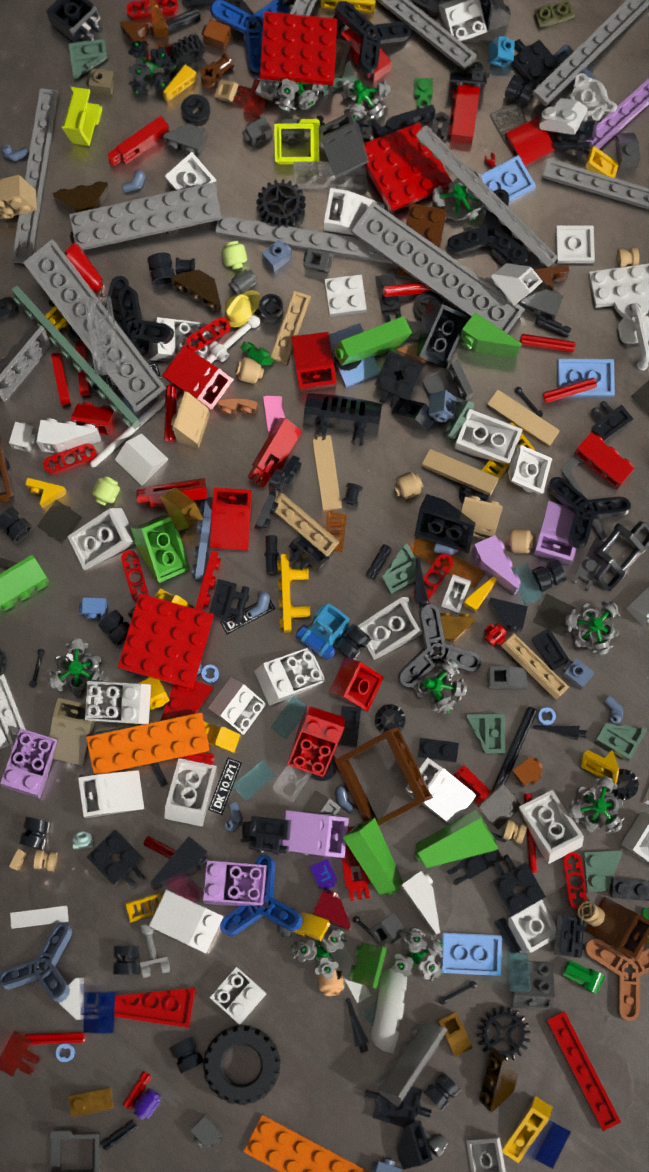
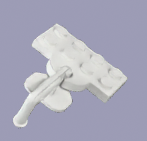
(626, 289)

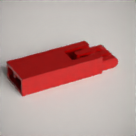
(139, 142)
(279, 445)
(194, 489)
(356, 885)

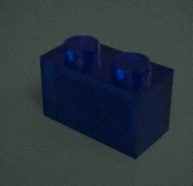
(99, 1012)
(551, 1144)

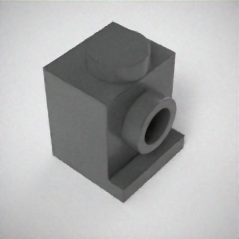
(257, 131)
(292, 135)
(325, 262)

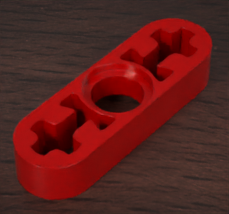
(147, 15)
(211, 329)
(60, 378)
(84, 386)
(58, 469)
(126, 565)
(441, 577)
(569, 887)

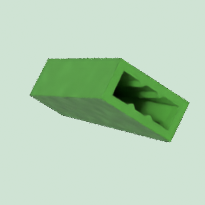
(373, 341)
(456, 841)
(374, 856)

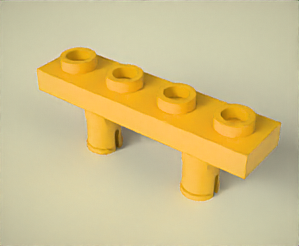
(289, 610)

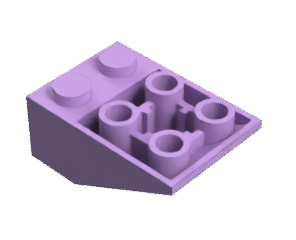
(554, 534)
(493, 562)
(29, 763)
(317, 833)
(234, 884)

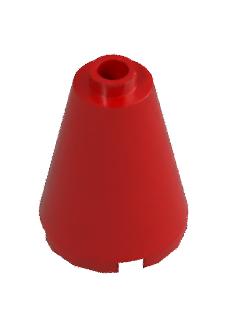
(84, 267)

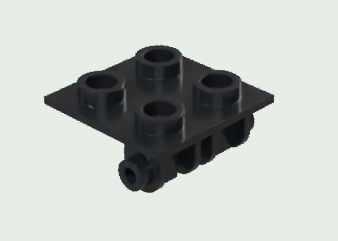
(477, 77)

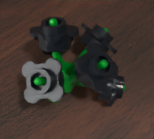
(145, 66)

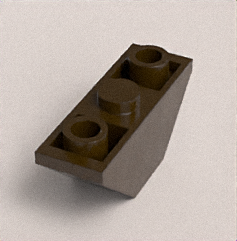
(82, 197)
(199, 287)
(498, 1081)

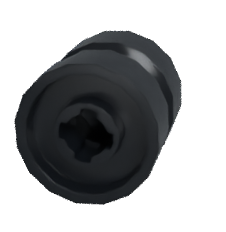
(520, 90)
(161, 268)
(271, 309)
(15, 526)
(550, 575)
(115, 627)
(353, 641)
(34, 833)
(124, 967)
(186, 1055)
(442, 1091)

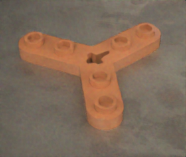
(616, 962)

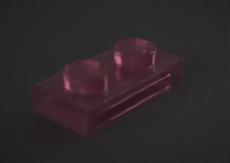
(187, 889)

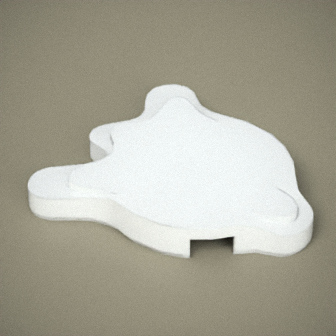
(593, 96)

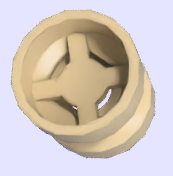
(627, 257)
(514, 831)
(45, 860)
(591, 913)

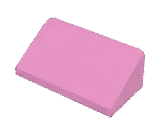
(273, 410)

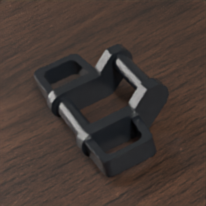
(609, 562)

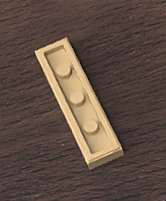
(290, 327)
(523, 418)
(460, 472)
(327, 474)
(306, 525)
(535, 666)

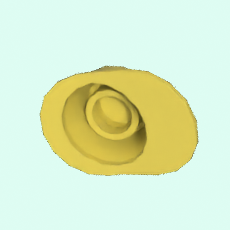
(241, 307)

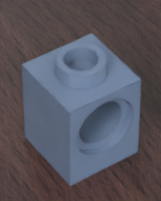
(442, 406)

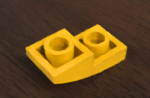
(312, 926)

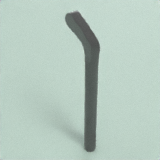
(566, 471)

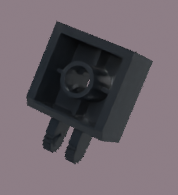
(74, 18)
(389, 379)
(119, 870)
(522, 877)

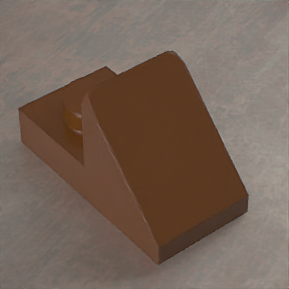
(135, 31)
(554, 273)

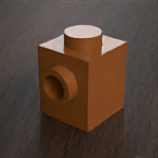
(216, 34)
(528, 771)

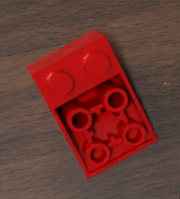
(313, 361)
(197, 377)
(231, 518)
(316, 741)

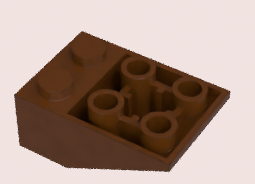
(622, 929)

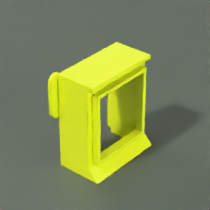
(81, 117)
(312, 124)

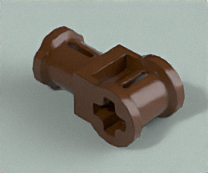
(214, 71)

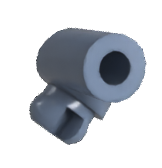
(341, 798)

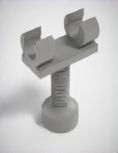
(147, 931)

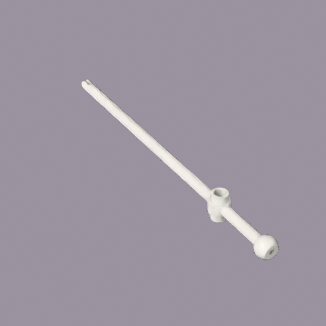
(218, 351)

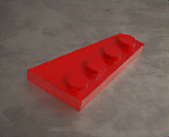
(185, 700)
(159, 1007)

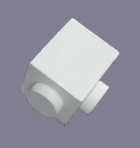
(23, 436)

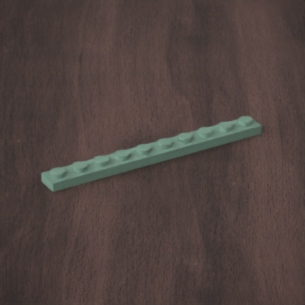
(79, 363)

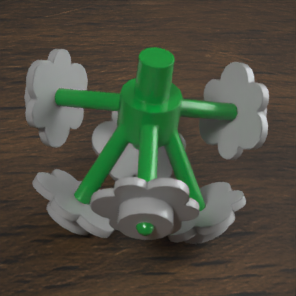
(460, 193)

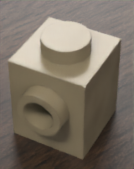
(101, 82)

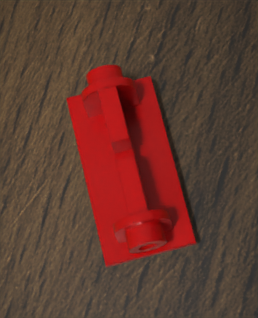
(469, 780)

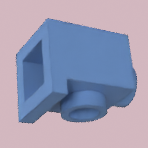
(93, 608)

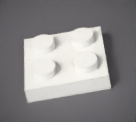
(575, 244)
(345, 295)

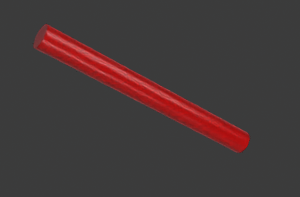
(531, 843)

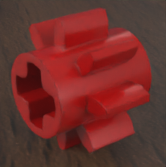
(495, 634)

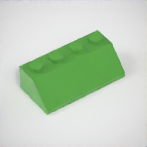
(20, 581)

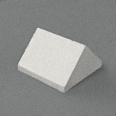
(140, 458)
(75, 1001)
(485, 1154)

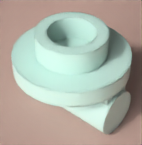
(82, 840)

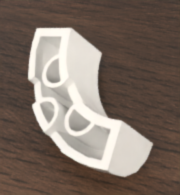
(388, 1010)

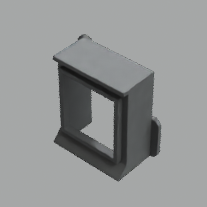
(56, 1137)

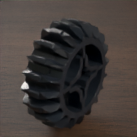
(266, 208)
(511, 1027)

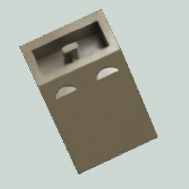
(71, 731)

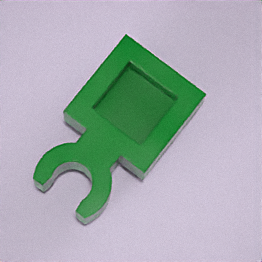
(423, 90)
(260, 355)

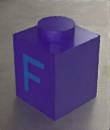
(323, 875)

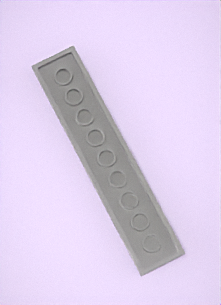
(435, 268)
(67, 291)

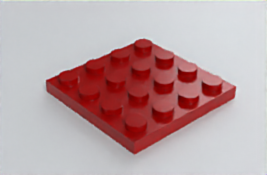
(298, 48)
(404, 168)
(165, 641)

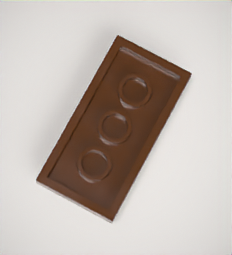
(428, 223)

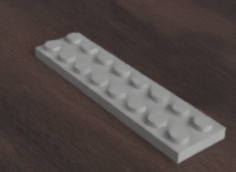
(146, 216)

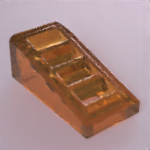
(159, 24)
(343, 516)

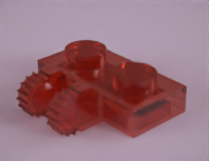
(254, 103)
(13, 1054)

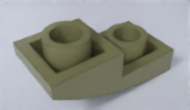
(554, 14)

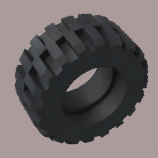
(216, 1077)

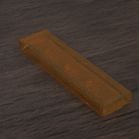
(425, 550)

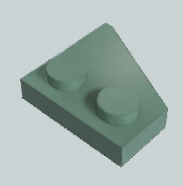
(86, 55)
(453, 427)
(401, 570)
(489, 731)
(621, 739)
(600, 869)

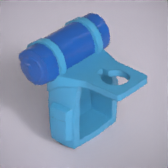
(324, 630)

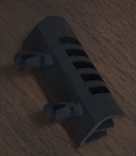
(342, 414)

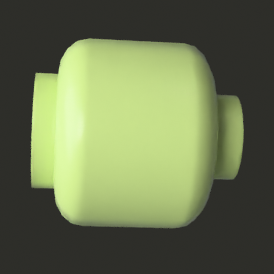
(234, 255)
(106, 490)

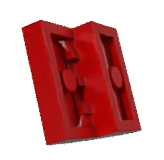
(530, 141)

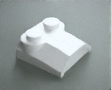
(563, 116)
(189, 173)
(529, 469)
(532, 927)

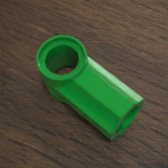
(587, 978)

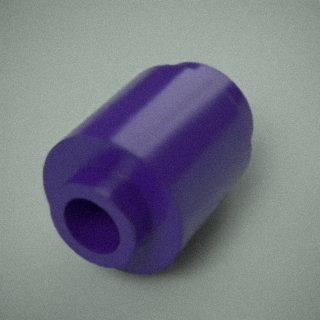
(146, 1104)

